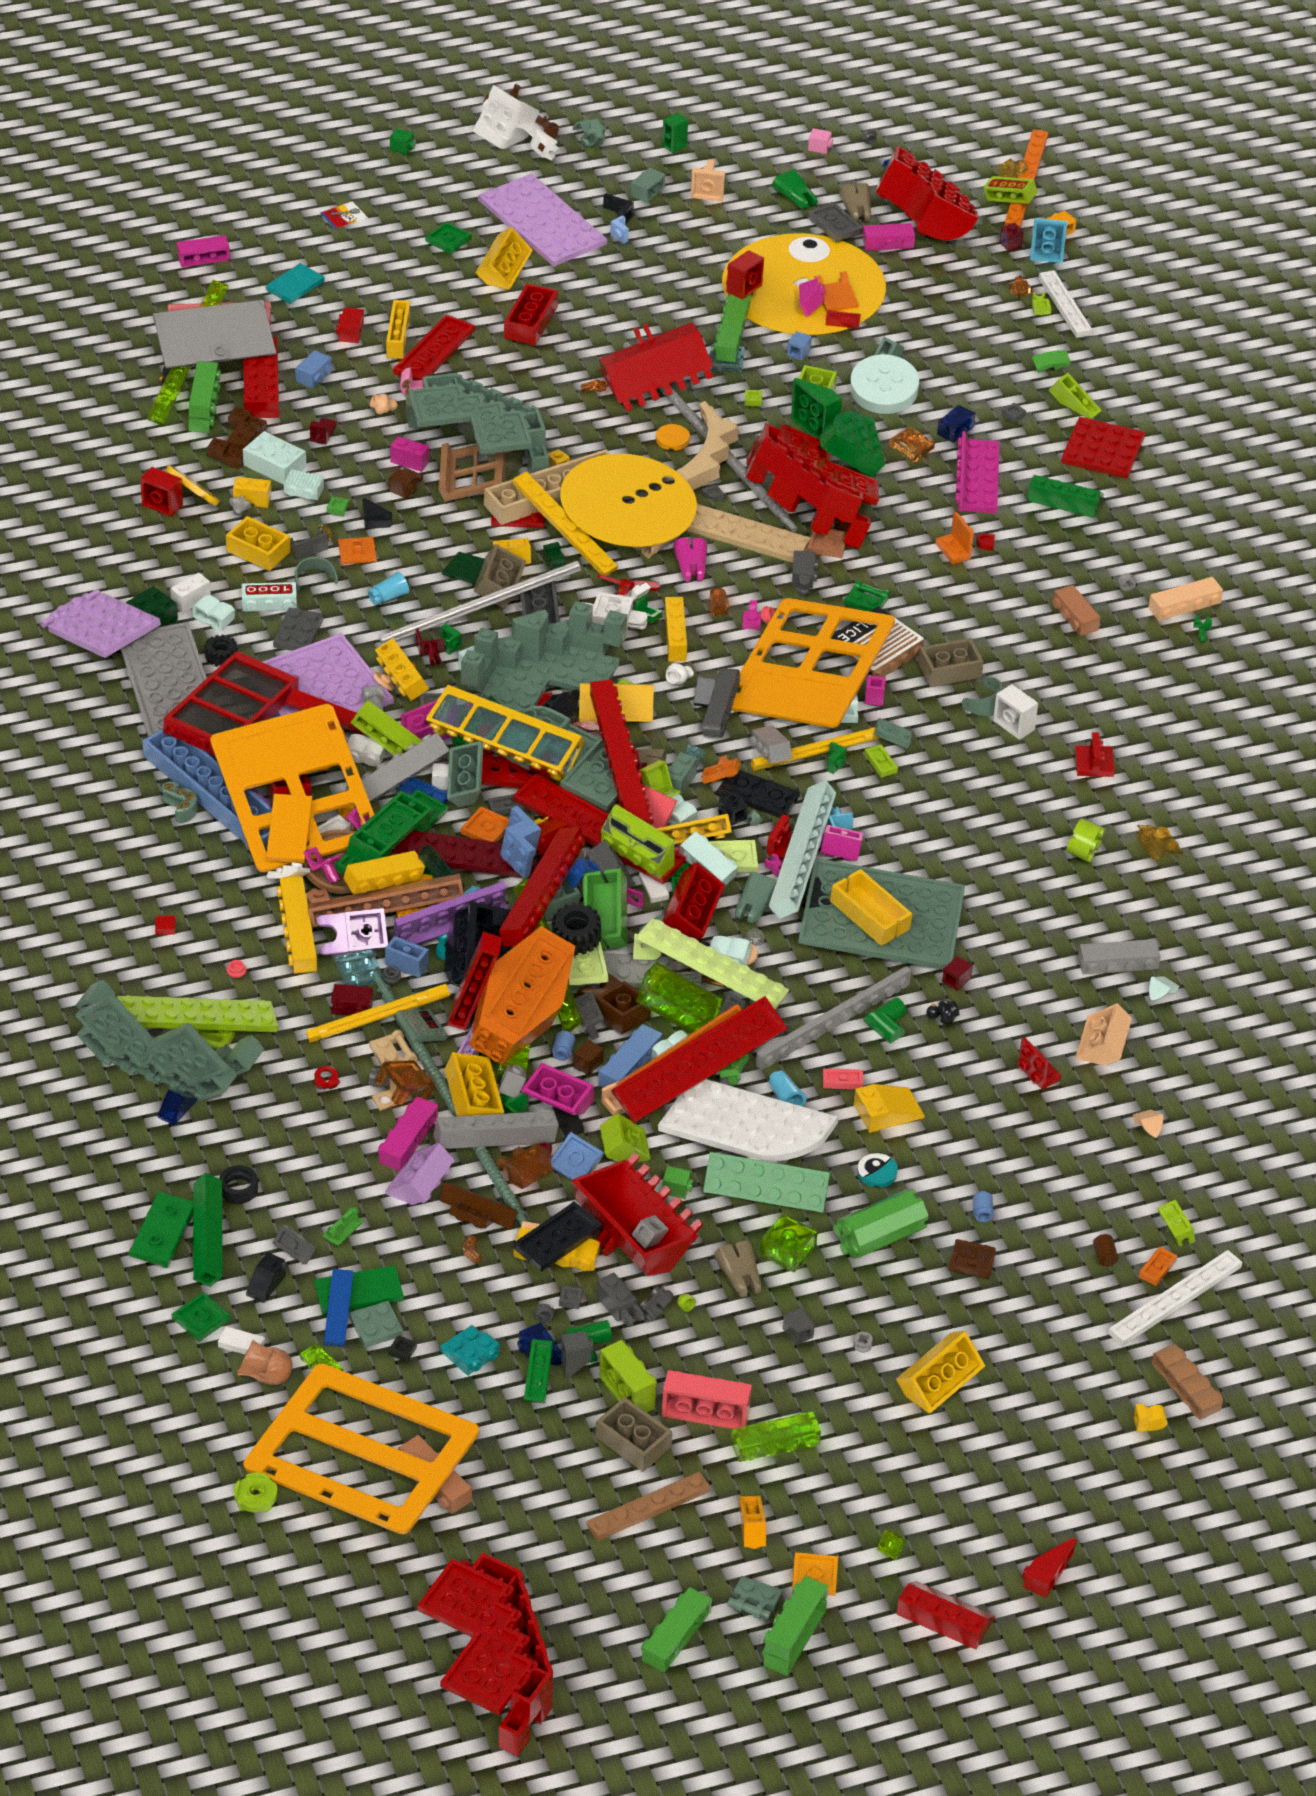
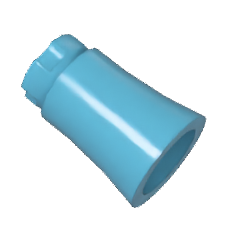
(389, 589)
(786, 1089)

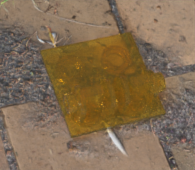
(1157, 840)

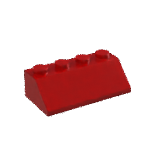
(944, 1614)

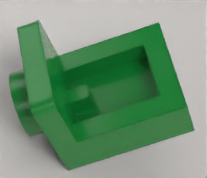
(652, 613)
(451, 638)
(836, 757)

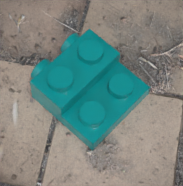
(471, 1349)

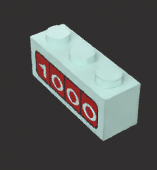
(268, 596)

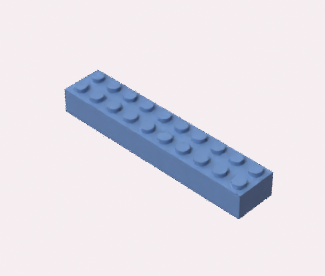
(202, 774)

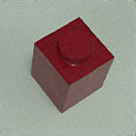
(1011, 236)
(957, 973)

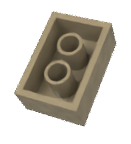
(498, 572)
(950, 662)
(633, 1434)

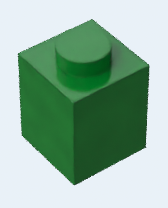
(402, 141)

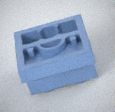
(520, 842)

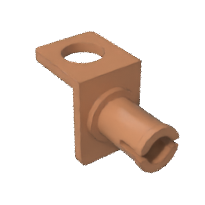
(315, 895)

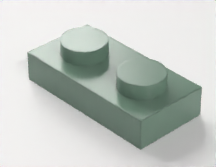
(892, 733)

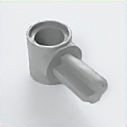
(374, 695)

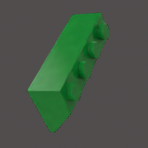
(1064, 496)

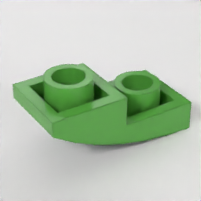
(1056, 359)

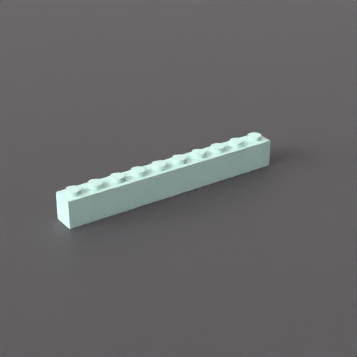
(802, 849)

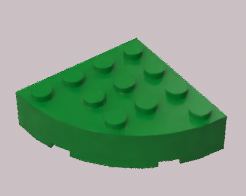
(854, 441)

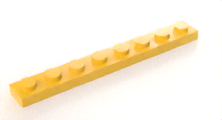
(557, 517)

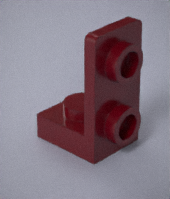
(321, 431)

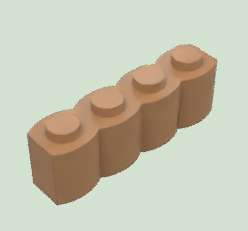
(1186, 1380)

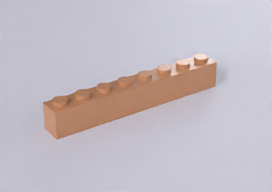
(392, 898)

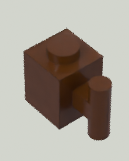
(404, 482)

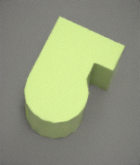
(643, 951)

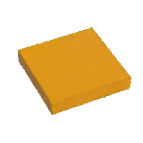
(818, 1567)

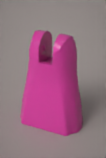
(693, 560)

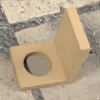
(388, 1093)

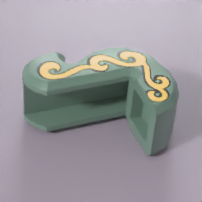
(183, 799)

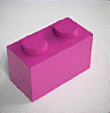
(409, 454)
(842, 843)

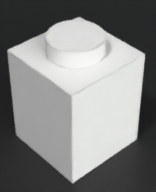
(440, 776)

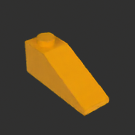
(752, 1521)

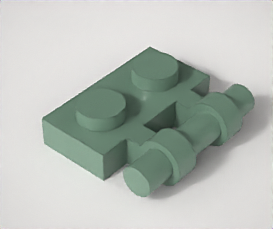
(755, 1593)

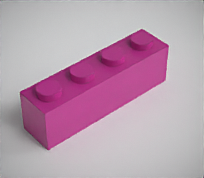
(408, 1133)

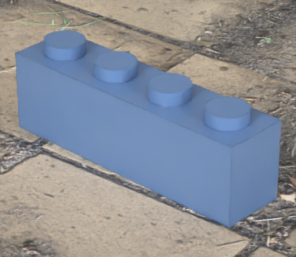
(630, 1056)

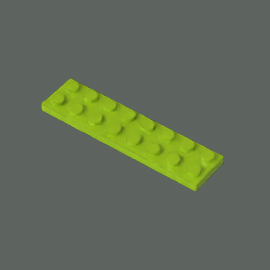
(202, 1013)

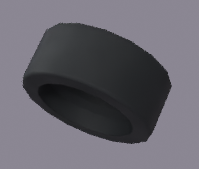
(243, 1195)

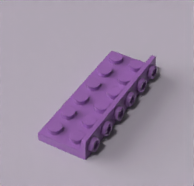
(439, 918)

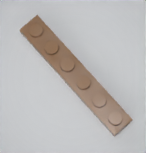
(648, 1506)

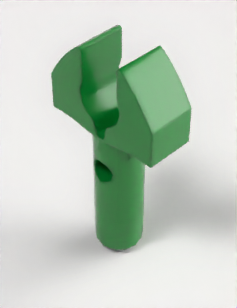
(1202, 627)

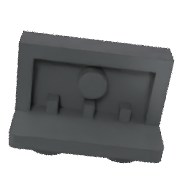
(589, 1013)

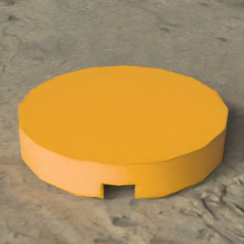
(672, 437)

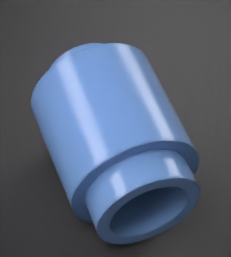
(563, 1045)
(983, 1206)

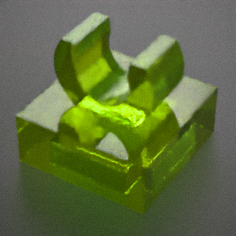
(891, 1544)

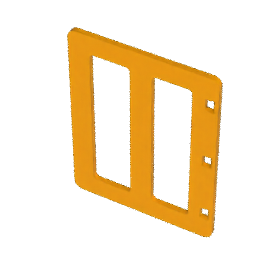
(429, 1474)

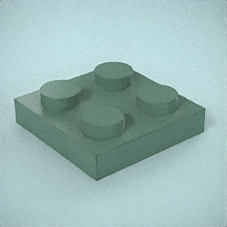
(376, 1324)

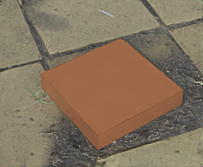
(828, 545)

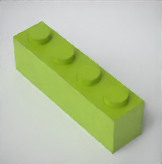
(383, 729)

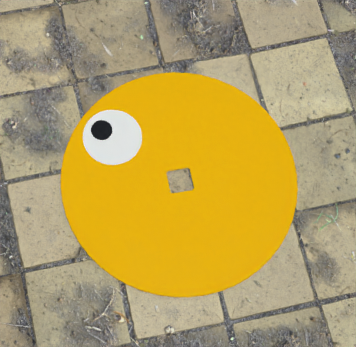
(808, 255)

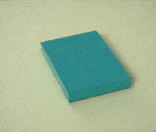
(295, 283)

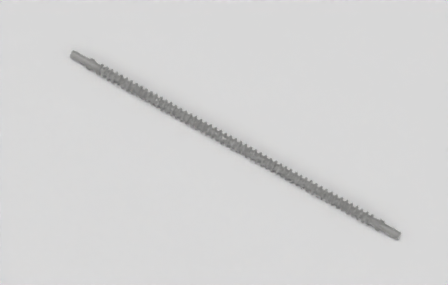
(732, 461)

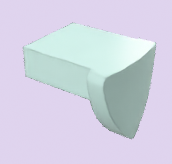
(1160, 987)

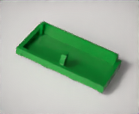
(162, 1230)

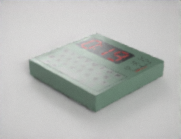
(421, 1025)

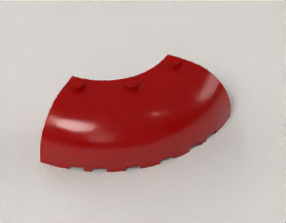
(926, 197)

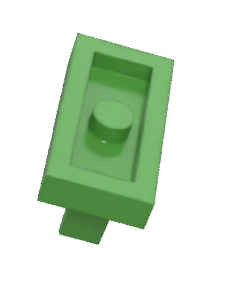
(733, 1070)

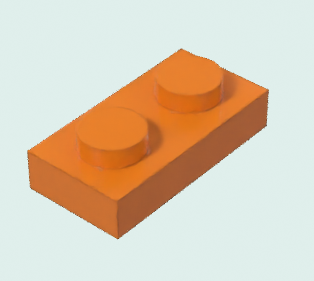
(1157, 1266)

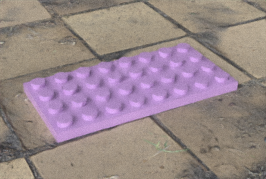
(542, 219)

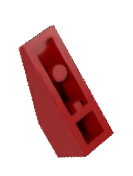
(1047, 1568)

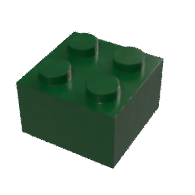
(156, 604)

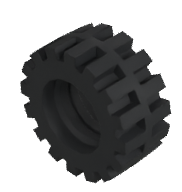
(218, 643)

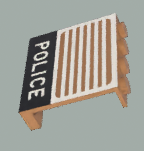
(897, 650)

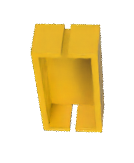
(871, 907)

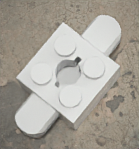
(623, 604)

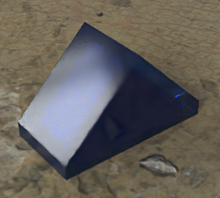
(175, 1106)

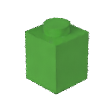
(678, 1181)

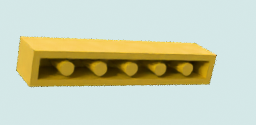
(298, 924)

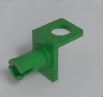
(514, 1105)

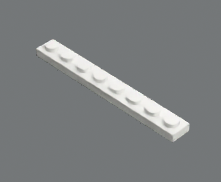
(1175, 1298)

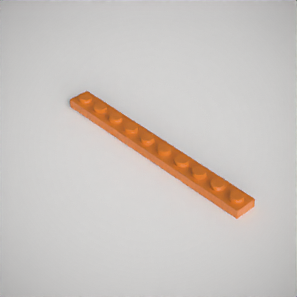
(1032, 159)

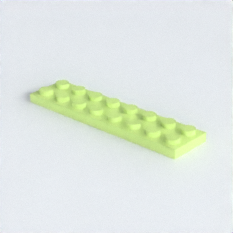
(711, 963)

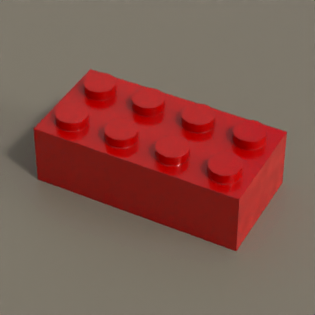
(530, 314)
(694, 901)

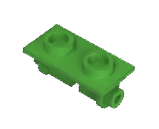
(343, 1227)

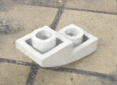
(638, 591)
(294, 870)

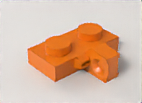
(723, 769)

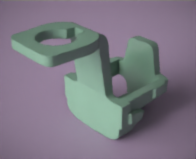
(593, 132)

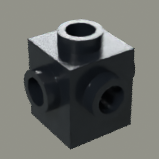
(734, 807)

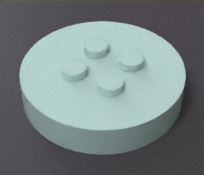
(884, 384)

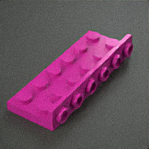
(977, 475)

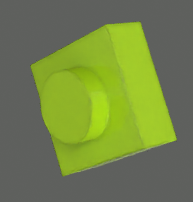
(753, 398)

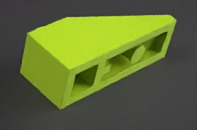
(1072, 395)

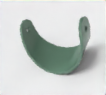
(315, 563)
(986, 705)

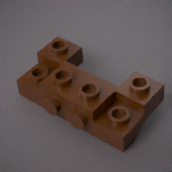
(246, 431)

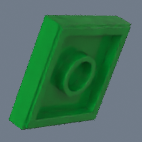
(448, 237)
(201, 1316)

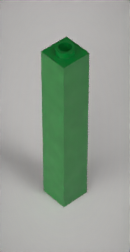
(207, 1230)

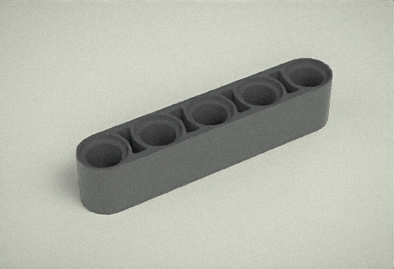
(721, 703)

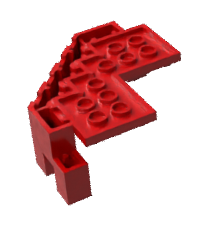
(806, 472)
(506, 1648)

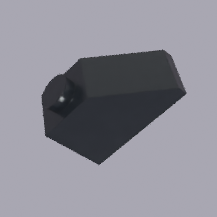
(266, 1277)

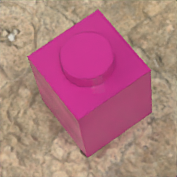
(875, 690)

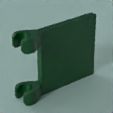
(464, 567)

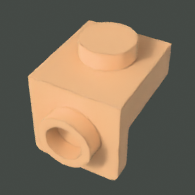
(610, 1101)

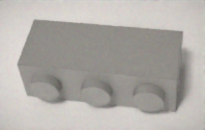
(771, 744)

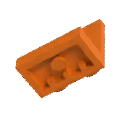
(958, 544)

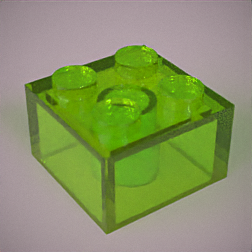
(788, 1242)

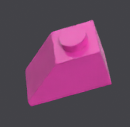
(811, 295)

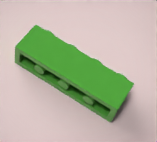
(676, 1629)

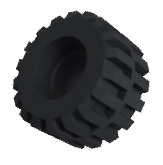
(578, 917)

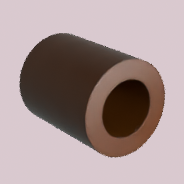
(1105, 1250)

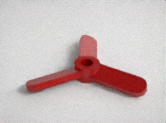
(627, 584)

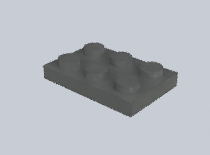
(835, 222)
(298, 629)

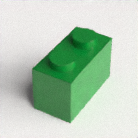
(675, 132)

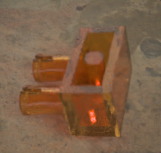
(526, 1165)

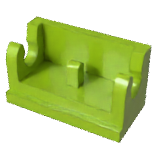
(1177, 1222)

